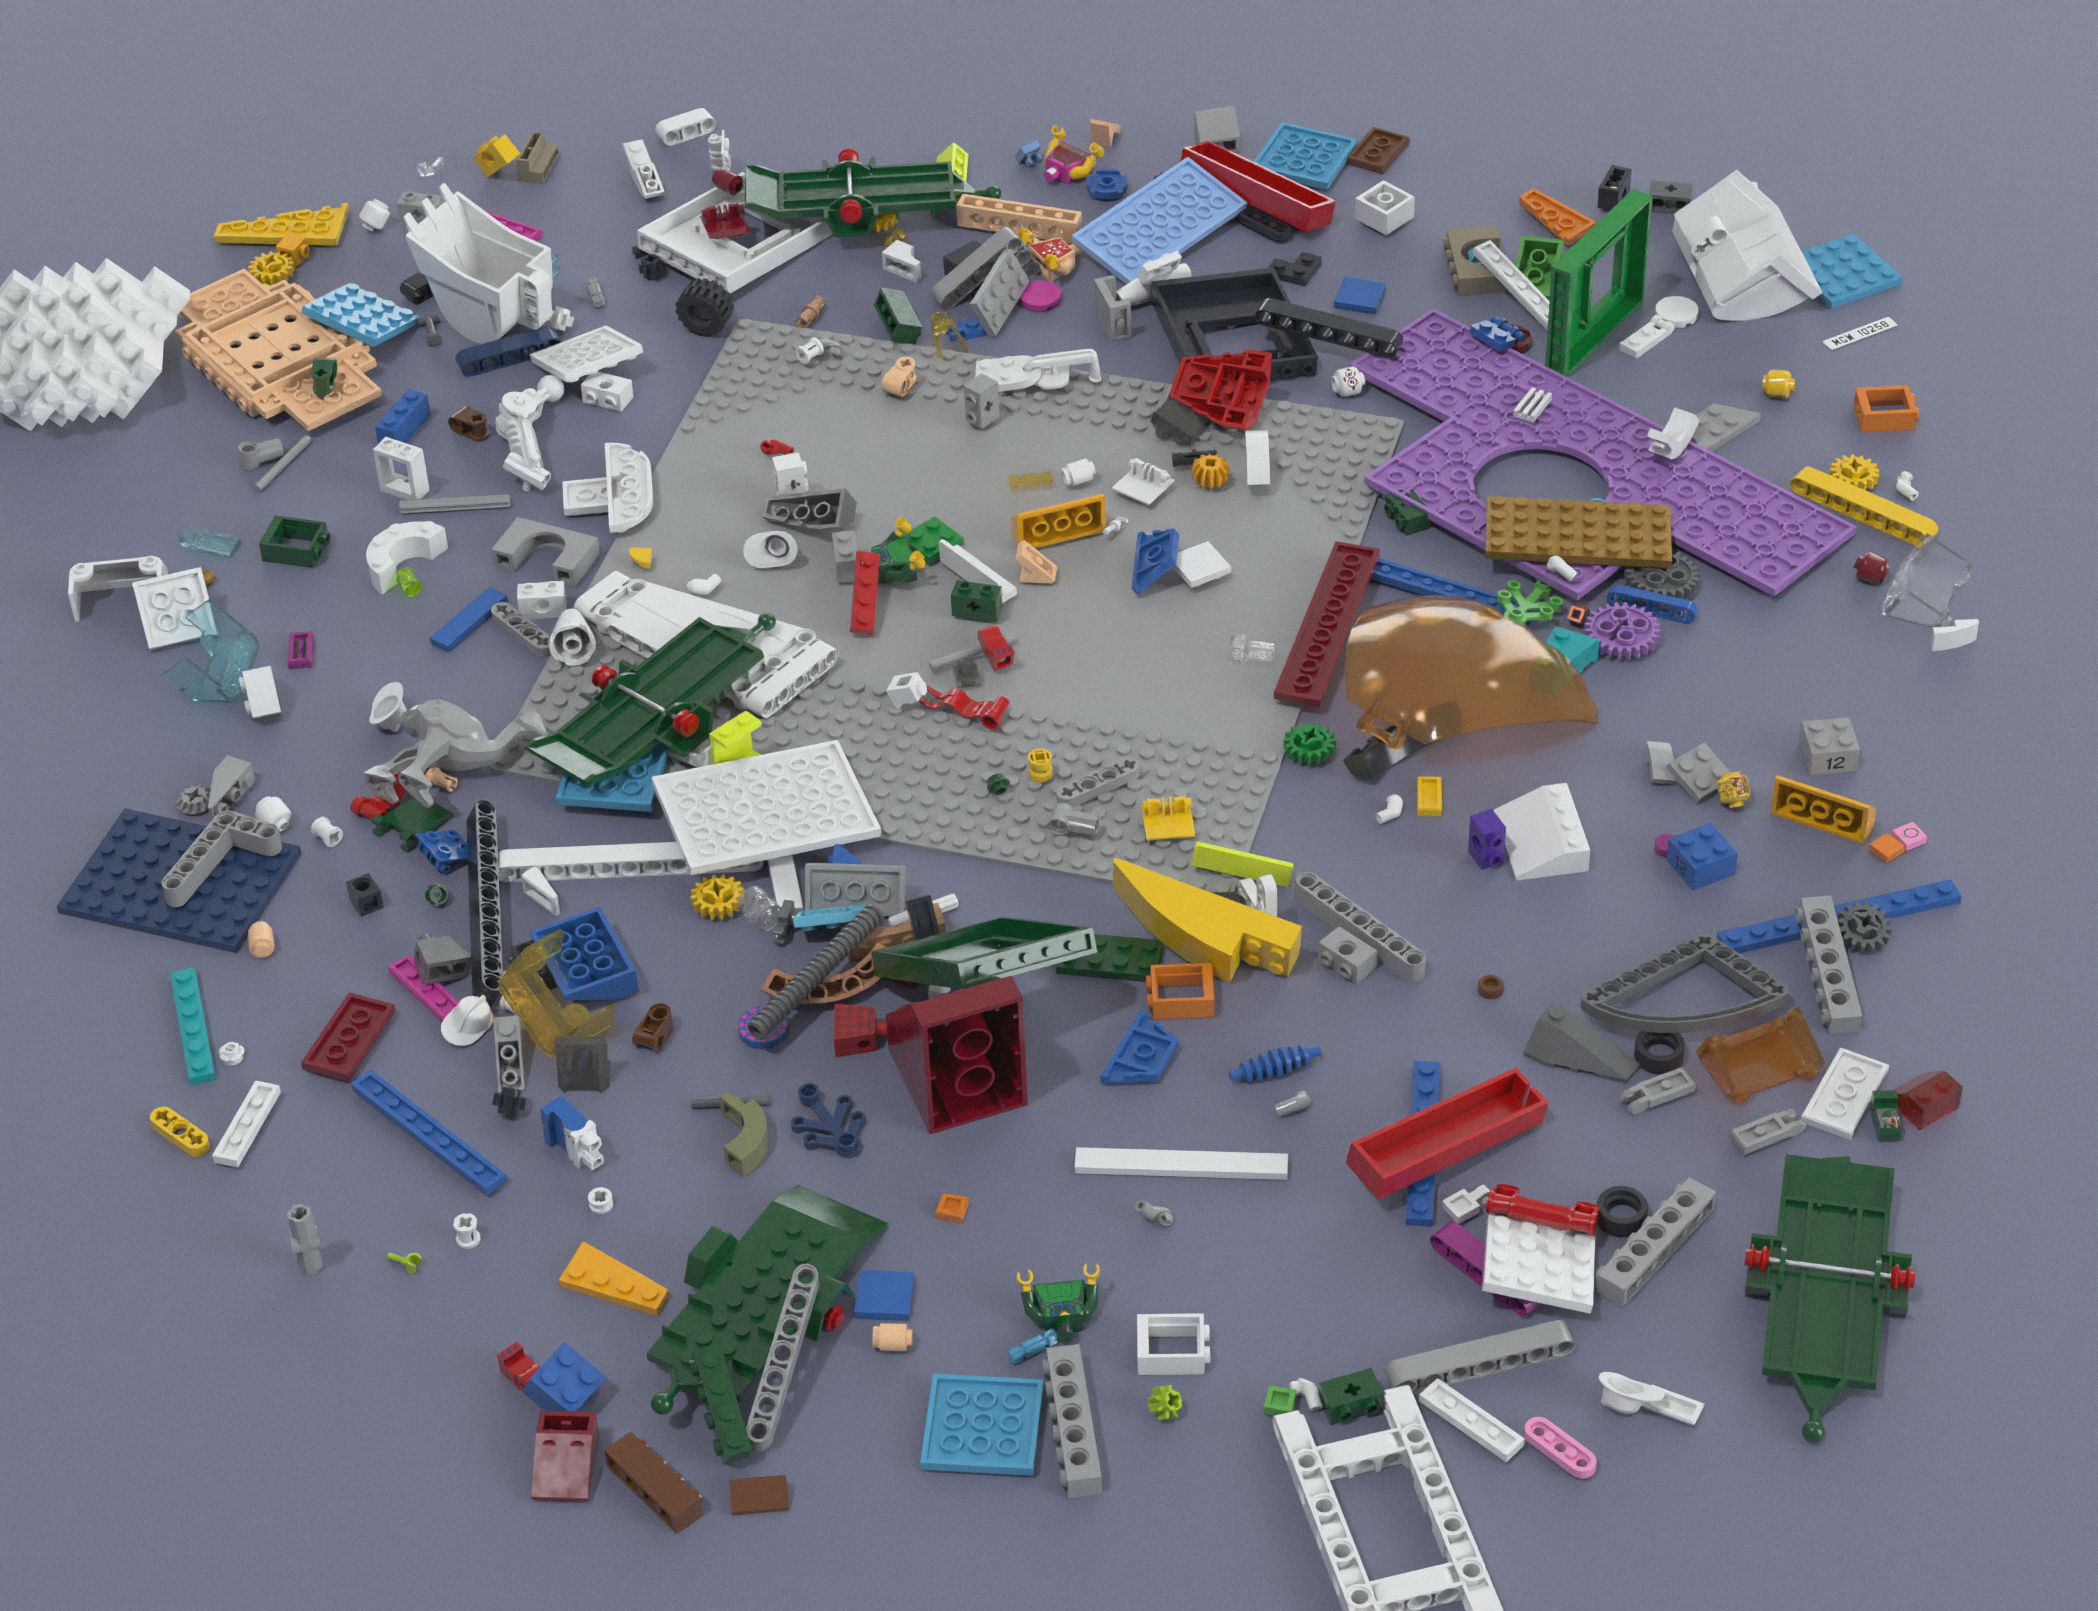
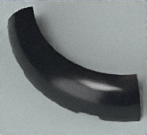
(1377, 756)

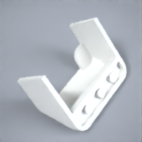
(110, 575)

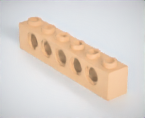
(995, 214)

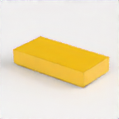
(1429, 796)

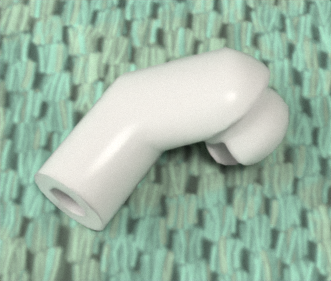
(1558, 564)
(703, 587)
(1309, 1391)

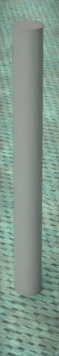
(282, 463)
(964, 654)

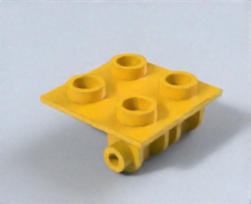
(1168, 819)

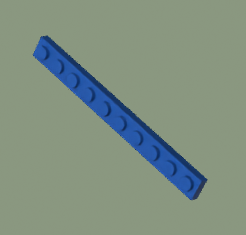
(1895, 904)

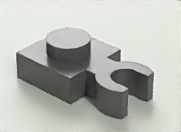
(785, 922)

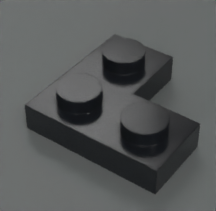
(1298, 272)

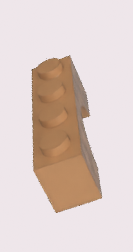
(890, 936)

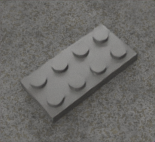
(999, 292)
(855, 884)

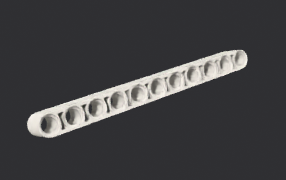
(601, 862)

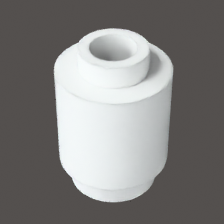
(1078, 472)

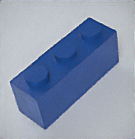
(404, 417)

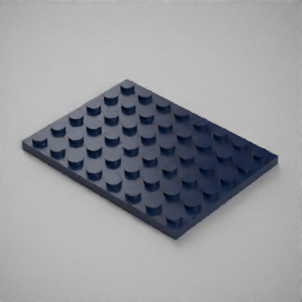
(126, 891)

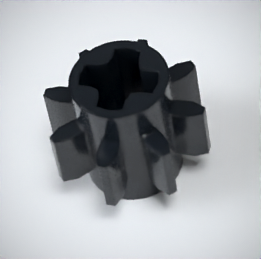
(651, 267)
(509, 1101)

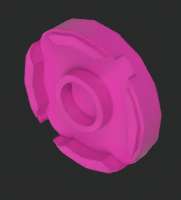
(1040, 296)

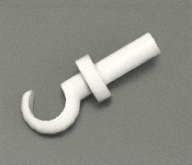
(1115, 525)

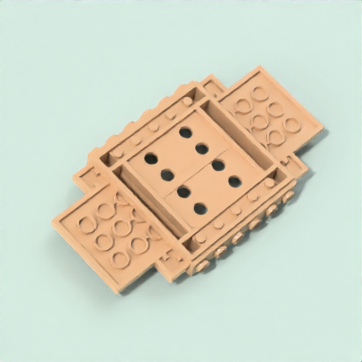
(243, 308)

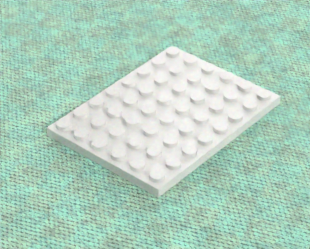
(765, 807)

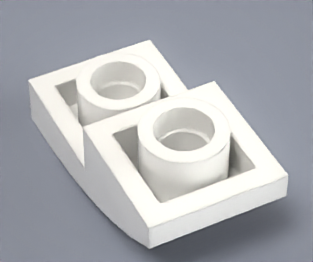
(1952, 637)

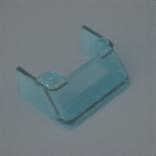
(231, 652)

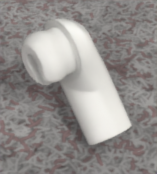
(1904, 487)
(1393, 809)

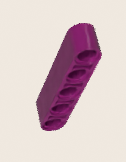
(1467, 1255)

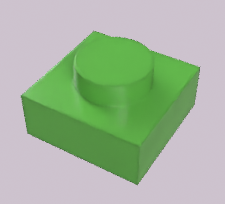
(1279, 1400)

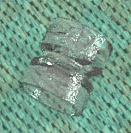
(759, 908)

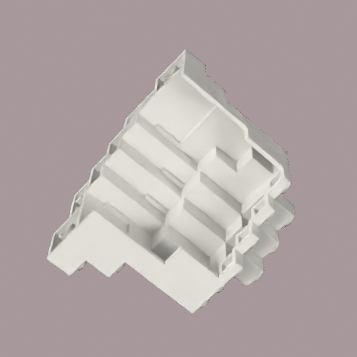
(82, 341)

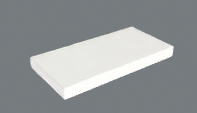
(1844, 1093)

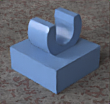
(1027, 152)

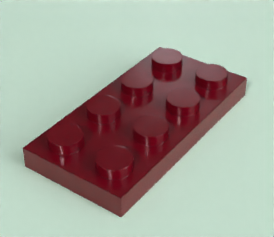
(348, 1037)

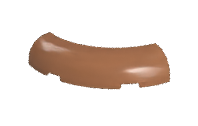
(833, 987)

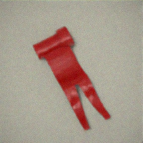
(989, 711)
(376, 804)

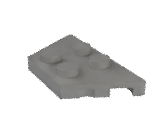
(1721, 424)

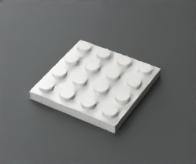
(586, 354)
(1539, 1263)

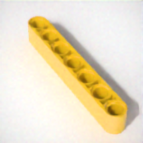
(1862, 505)

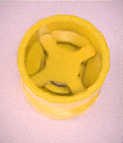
(1040, 765)

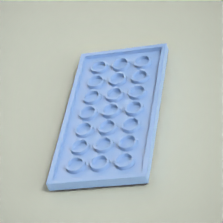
(1159, 220)

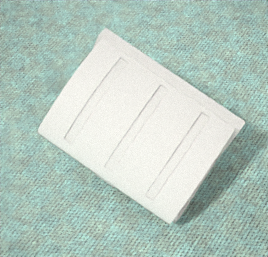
(1742, 252)

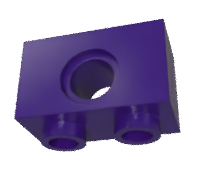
(1487, 839)

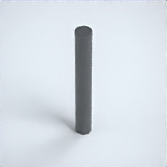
(709, 1102)

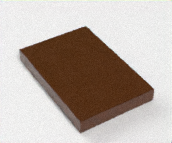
(1377, 150)

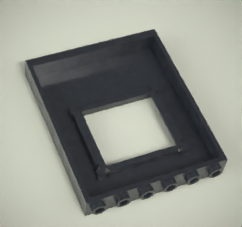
(1226, 300)

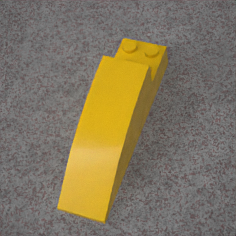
(1205, 925)

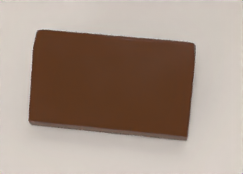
(759, 1494)

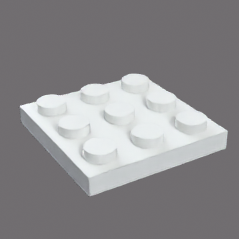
(166, 602)

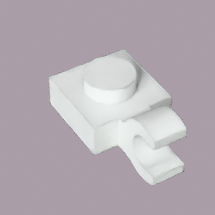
(1464, 1204)

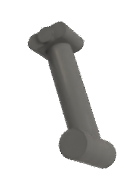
(433, 337)

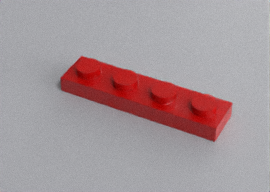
(864, 593)

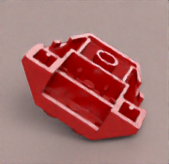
(1224, 386)

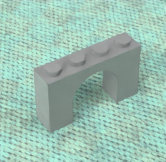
(528, 536)

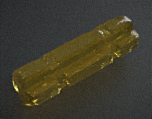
(1030, 479)

